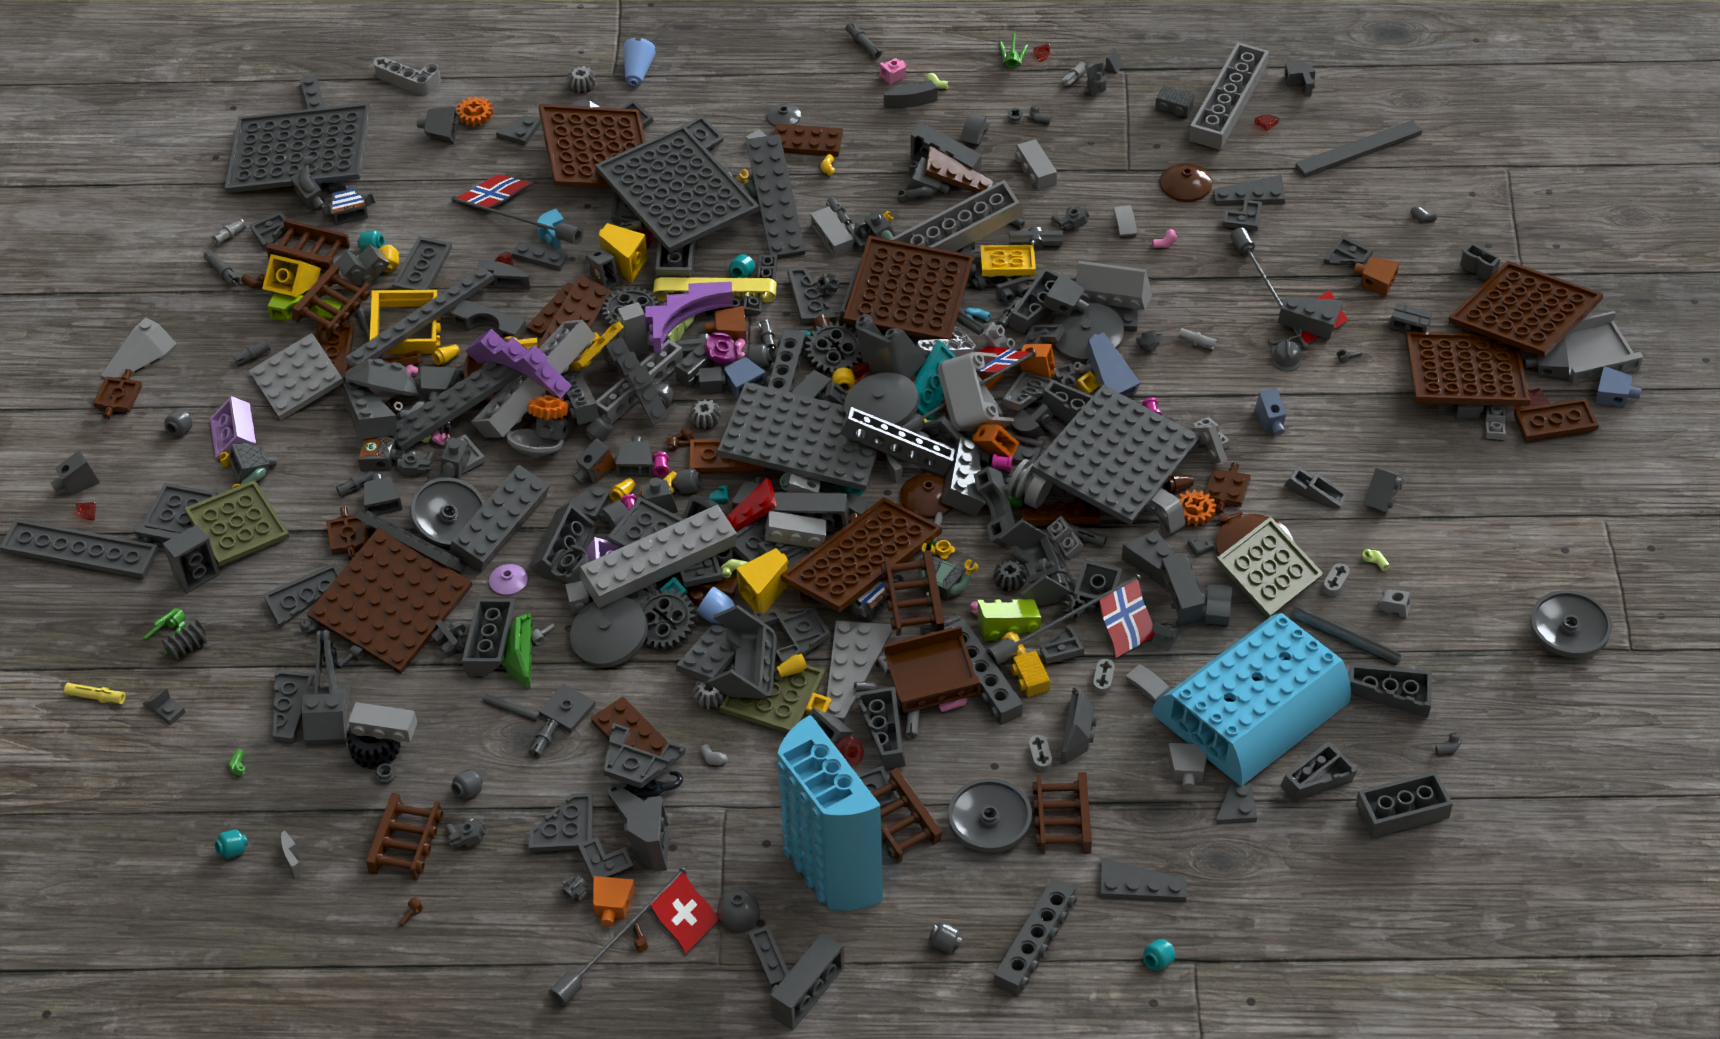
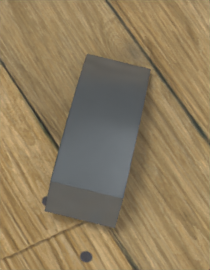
(910, 95)
(506, 275)
(1316, 488)

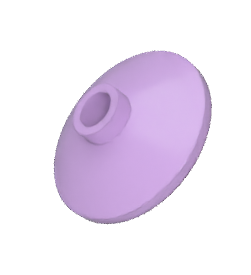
(508, 580)

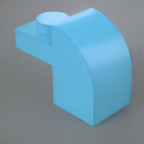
(551, 218)

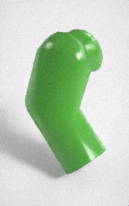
(235, 763)

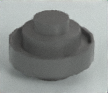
(1149, 340)

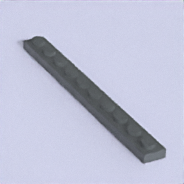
(314, 100)
(421, 317)

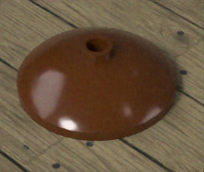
(1186, 182)
(924, 495)

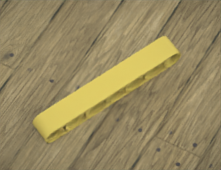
(754, 287)

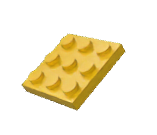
(1007, 260)

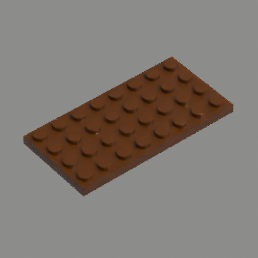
(853, 557)

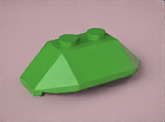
(519, 650)

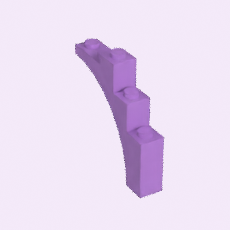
(679, 307)
(531, 362)

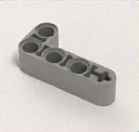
(415, 81)
(958, 345)
(1168, 510)

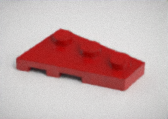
(753, 507)

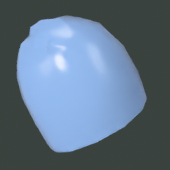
(714, 603)

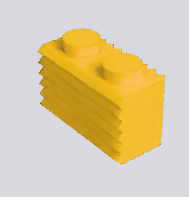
(1031, 673)

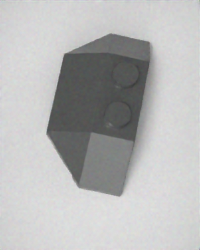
(383, 376)
(1078, 726)

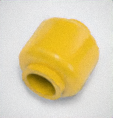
(392, 256)
(844, 378)

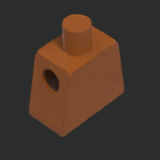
(1378, 274)
(729, 322)

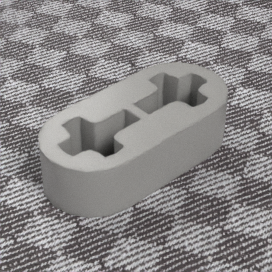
(1333, 578)
(1107, 677)
(1036, 754)

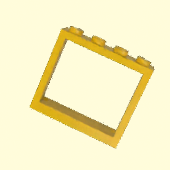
(405, 298)

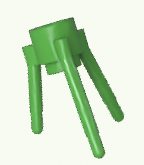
(1012, 58)
(173, 619)

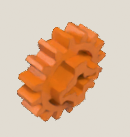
(475, 111)
(548, 407)
(1195, 507)

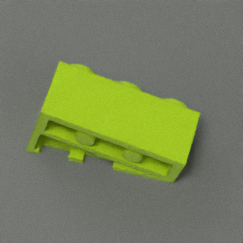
(1000, 618)

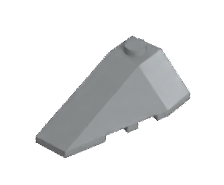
(143, 345)

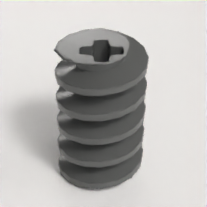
(185, 640)

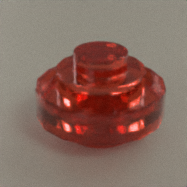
(851, 750)

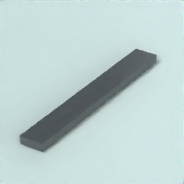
(1358, 148)

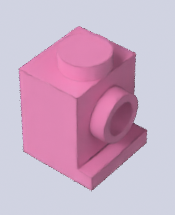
(893, 70)

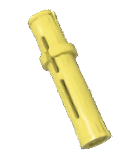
(102, 694)

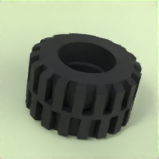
(371, 753)

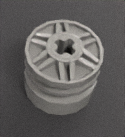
(1028, 484)

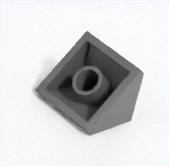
(1097, 579)

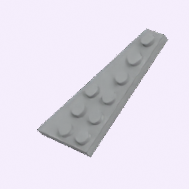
(853, 660)

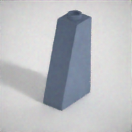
(1110, 366)

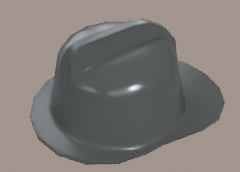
(1286, 355)

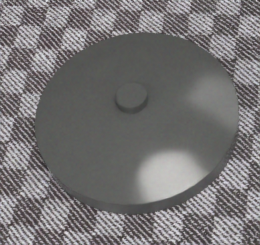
(1082, 326)
(885, 396)
(443, 509)
(1571, 624)
(608, 633)
(989, 815)

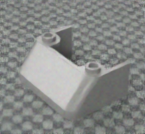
(964, 393)

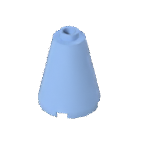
(637, 59)

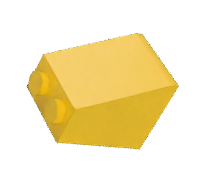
(626, 247)
(289, 276)
(761, 580)

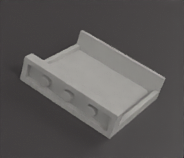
(1598, 344)

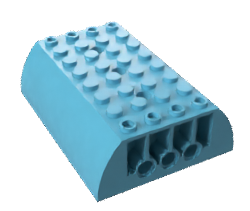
(1297, 694)
(825, 827)

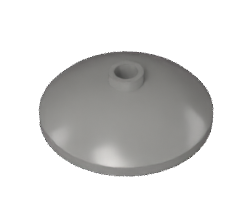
(534, 446)

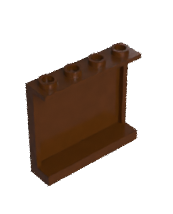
(931, 669)

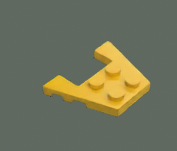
(595, 348)

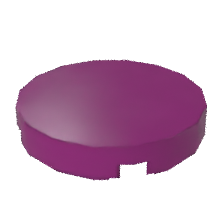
(721, 348)

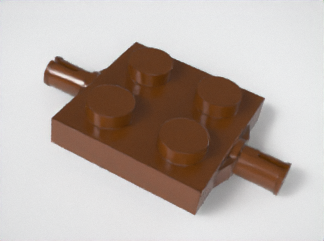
(117, 394)
(1228, 487)
(346, 533)

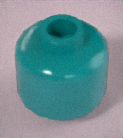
(372, 237)
(742, 266)
(230, 844)
(1159, 954)

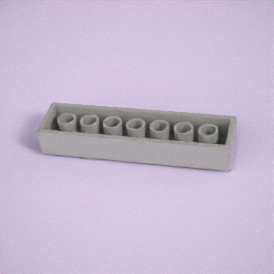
(1228, 96)
(966, 220)
(512, 400)
(658, 556)

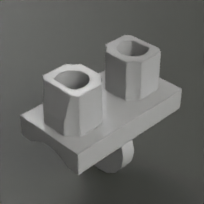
(995, 337)

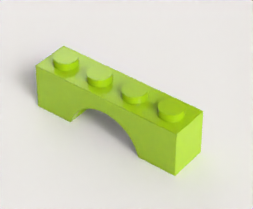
(281, 307)

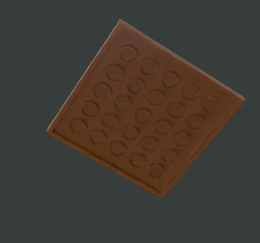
(584, 137)
(909, 288)
(1526, 308)
(1466, 370)
(389, 600)

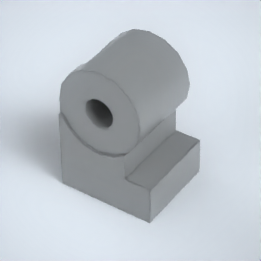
(1396, 602)

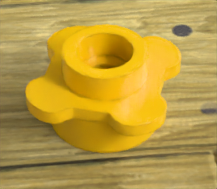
(943, 549)

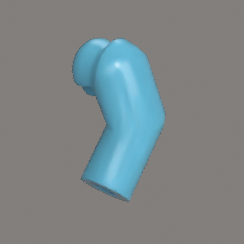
(984, 315)

